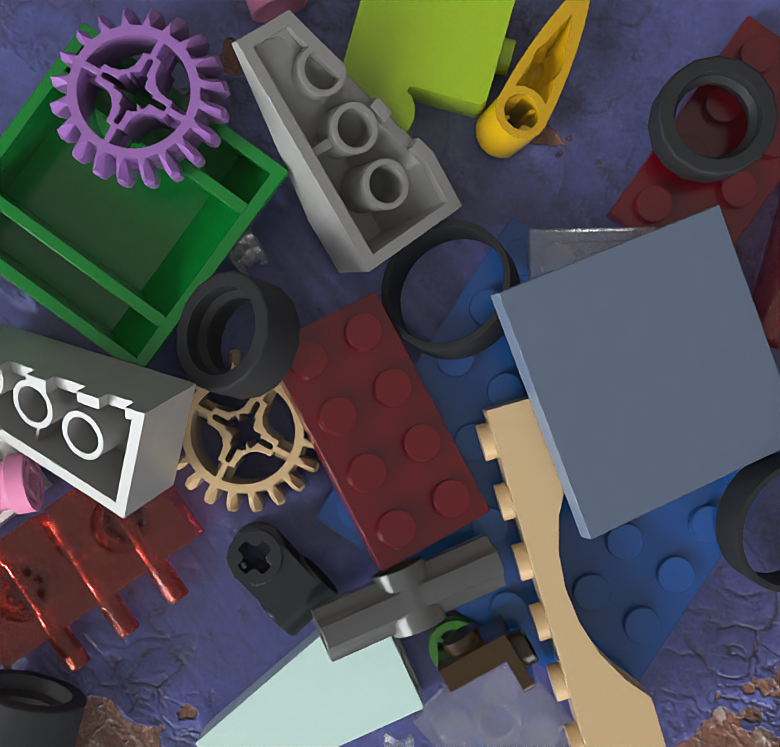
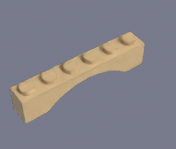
(604, 700)

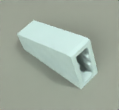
(319, 701)

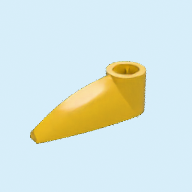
(533, 84)

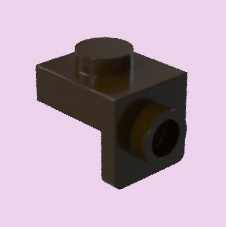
(476, 651)

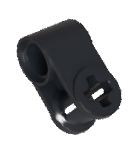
(283, 585)

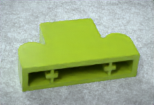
(429, 54)

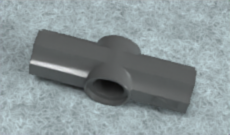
(408, 597)

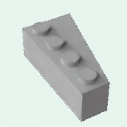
(92, 418)

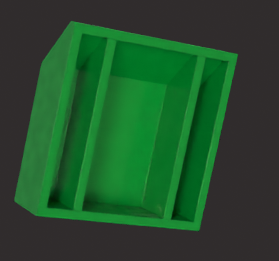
(116, 255)

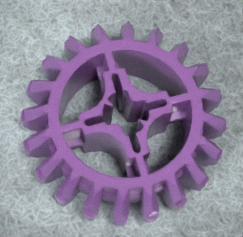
(160, 50)

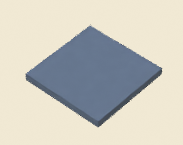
(645, 369)

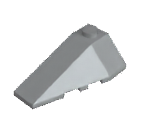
(349, 162)

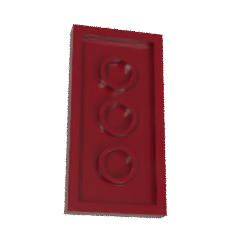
(711, 126)
(379, 434)

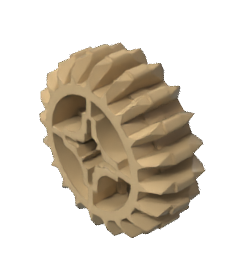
(222, 476)

